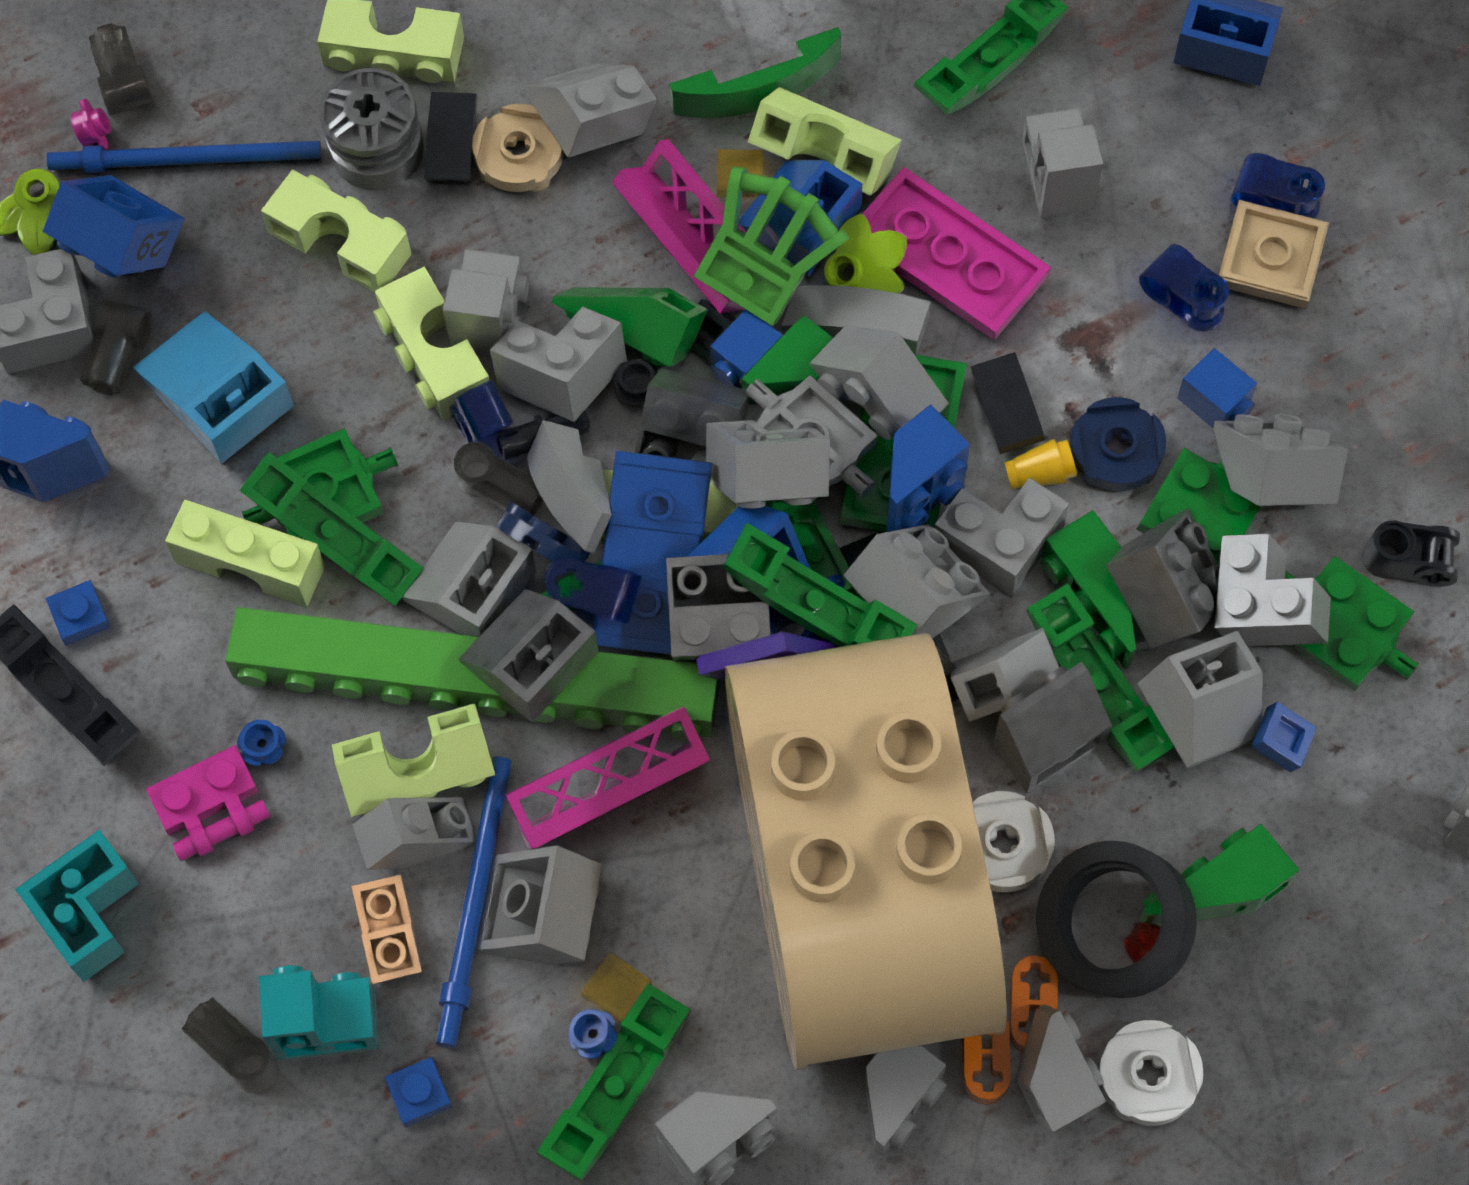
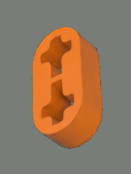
(1020, 995)
(1000, 1066)

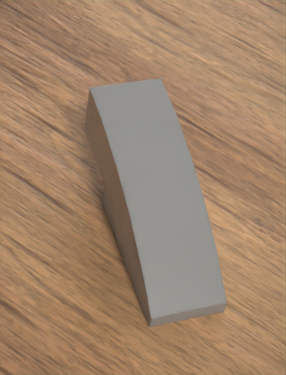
(860, 307)
(570, 483)

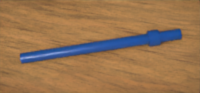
(96, 159)
(456, 993)

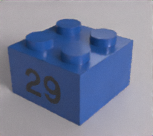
(112, 225)

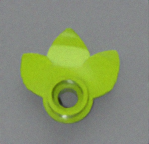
(29, 214)
(871, 255)

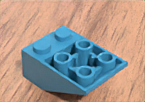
(216, 385)

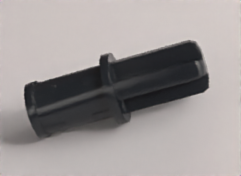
(519, 439)

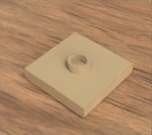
(1273, 253)

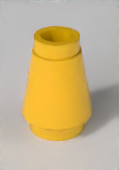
(1045, 464)

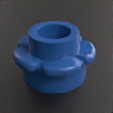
(257, 731)
(584, 1024)

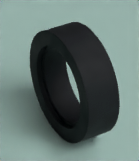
(1057, 905)

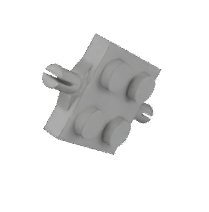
(816, 408)

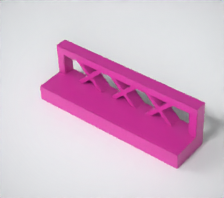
(667, 215)
(614, 793)

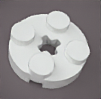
(1021, 821)
(1133, 1097)

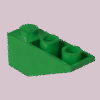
(651, 319)
(1080, 558)
(1236, 880)

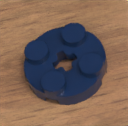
(1112, 470)
(539, 535)

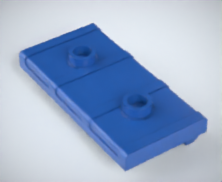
(655, 516)

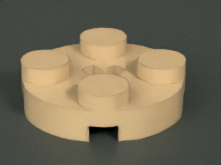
(516, 172)

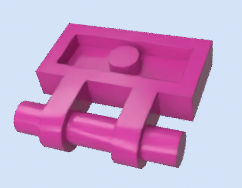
(201, 792)

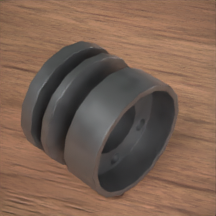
(372, 128)

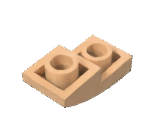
(386, 929)

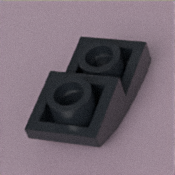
(450, 137)
(1007, 403)

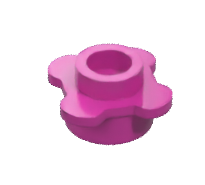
(91, 125)

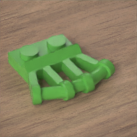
(751, 271)

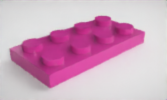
(957, 254)

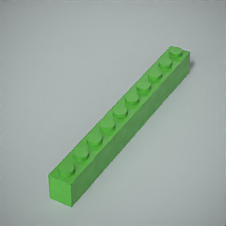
(426, 668)

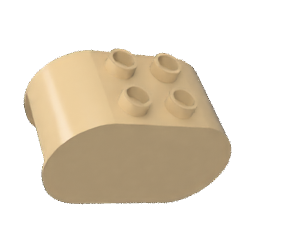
(866, 850)

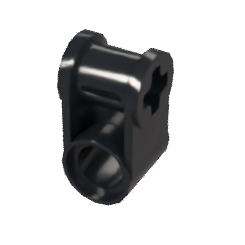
(1422, 551)

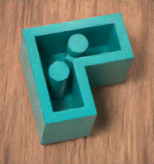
(70, 897)
(315, 1017)

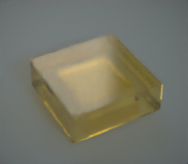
(727, 158)
(615, 987)

